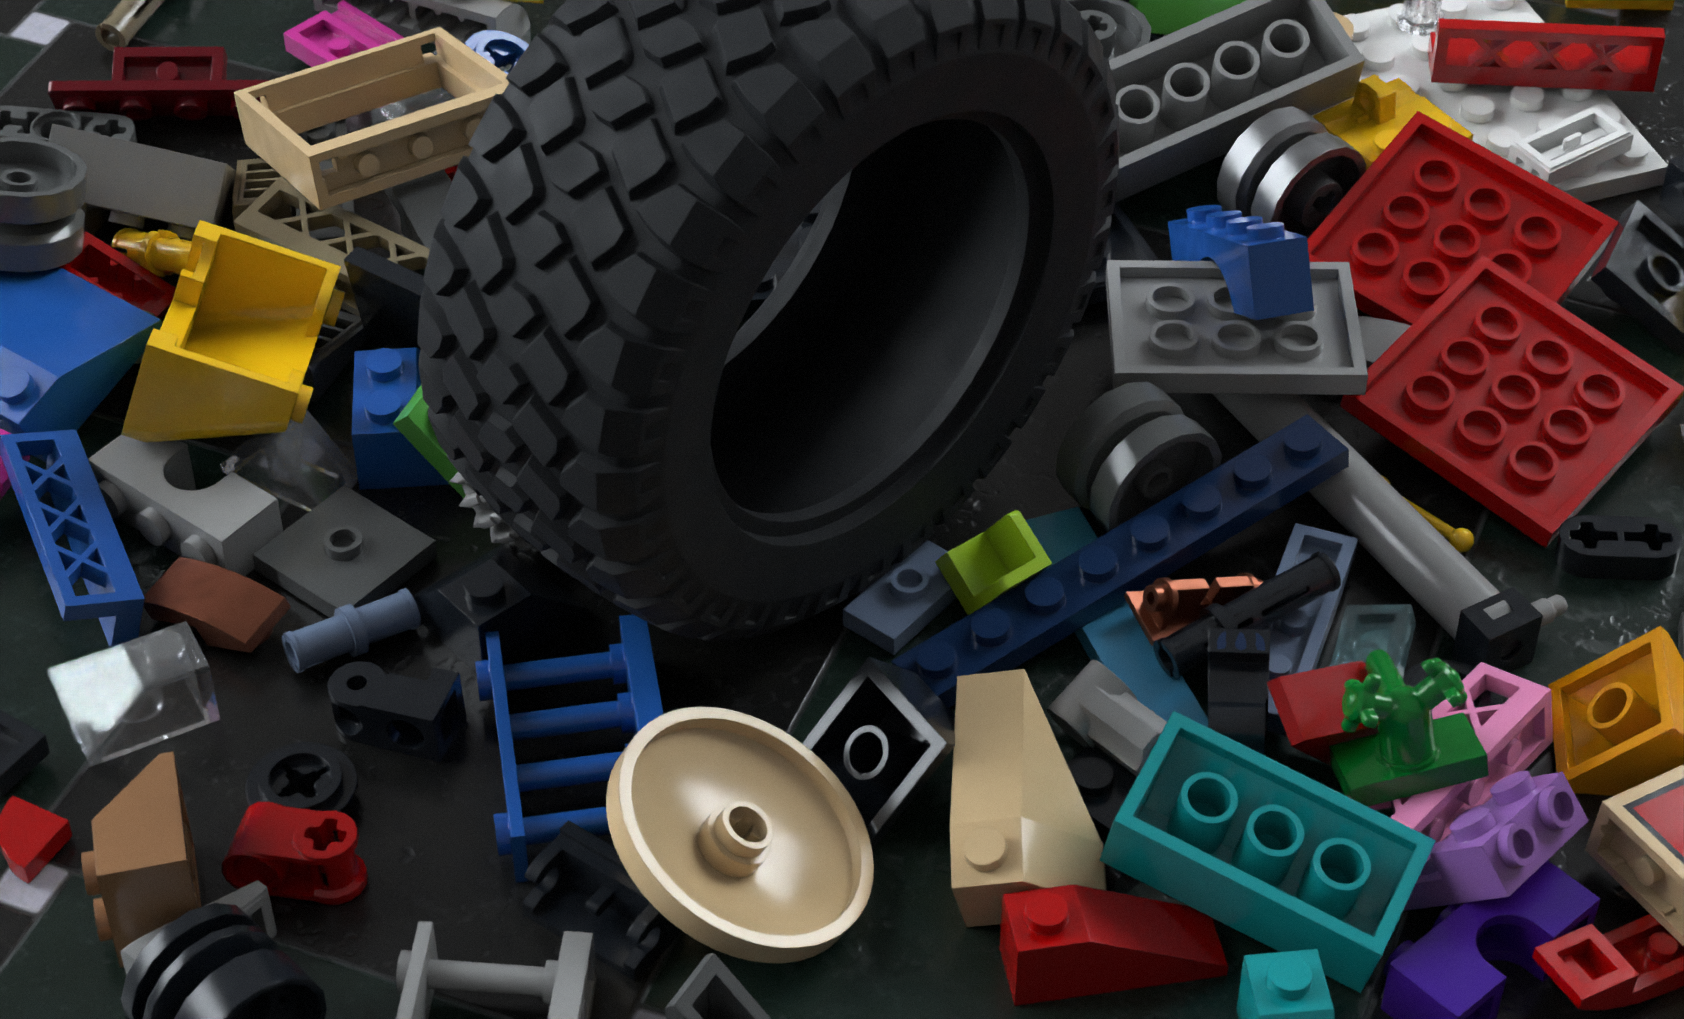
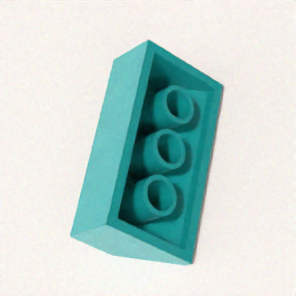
(1266, 850)

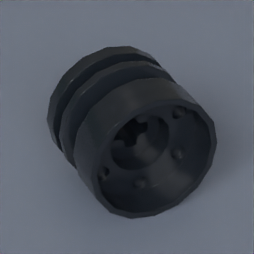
(218, 967)

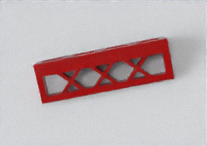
(1545, 55)

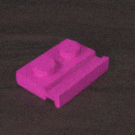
(336, 35)

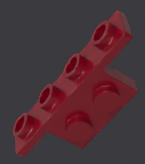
(157, 83)

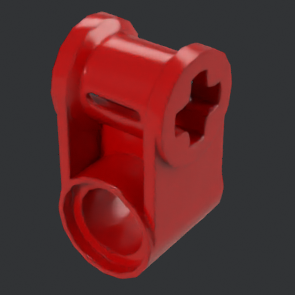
(292, 849)

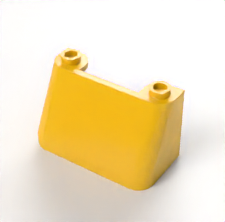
(233, 341)

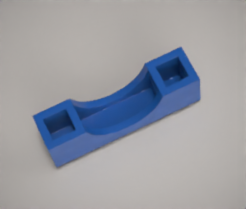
(1259, 260)

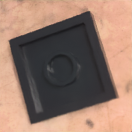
(1646, 273)

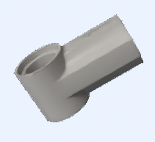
(1106, 714)

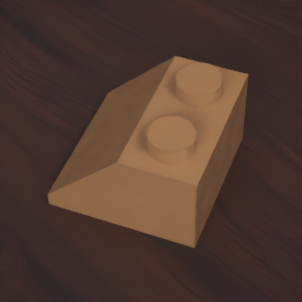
(142, 857)

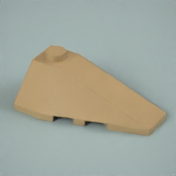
(1013, 801)

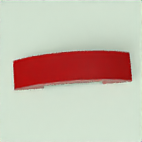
(1614, 967)

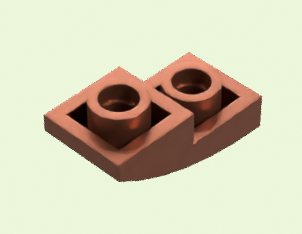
(218, 602)

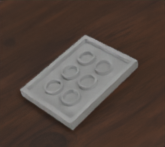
(1181, 333)

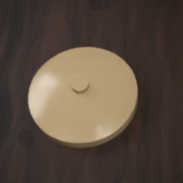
(739, 835)

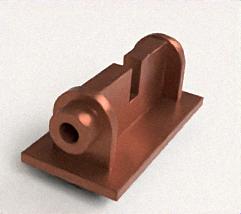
(1176, 603)

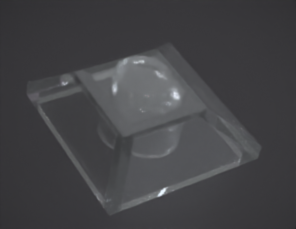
(136, 692)

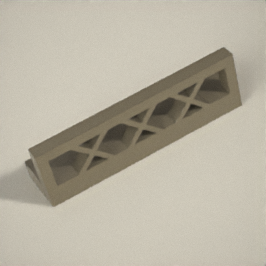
(295, 234)

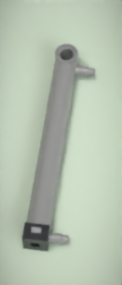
(1482, 621)

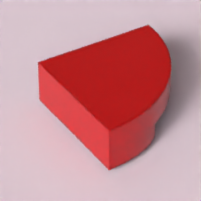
(30, 837)

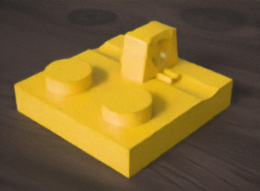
(1379, 114)

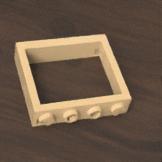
(359, 83)

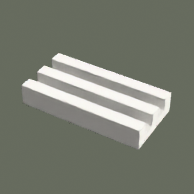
(1577, 152)

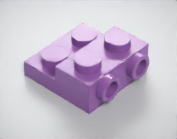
(1500, 842)

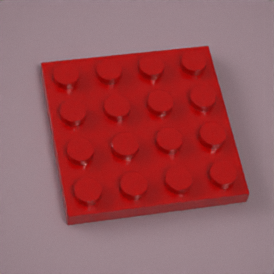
(1440, 206)
(1513, 399)

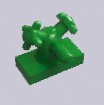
(1411, 748)

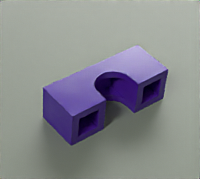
(1448, 967)

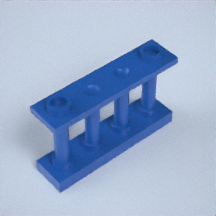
(625, 663)

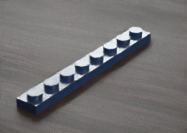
(1129, 558)

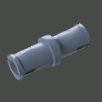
(351, 630)

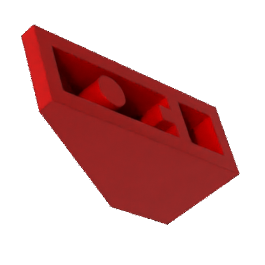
(1100, 942)

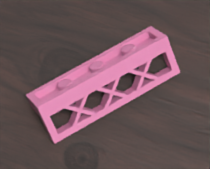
(1510, 735)

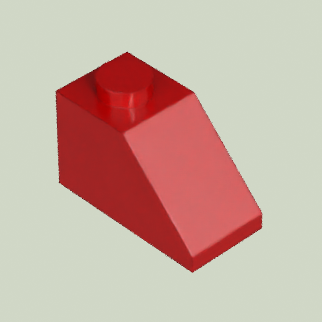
(1312, 707)

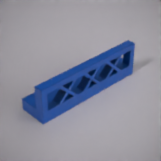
(88, 525)

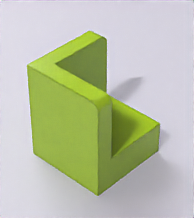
(993, 562)

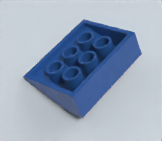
(62, 348)

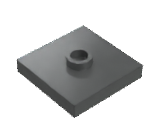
(345, 553)

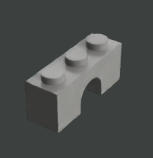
(157, 494)

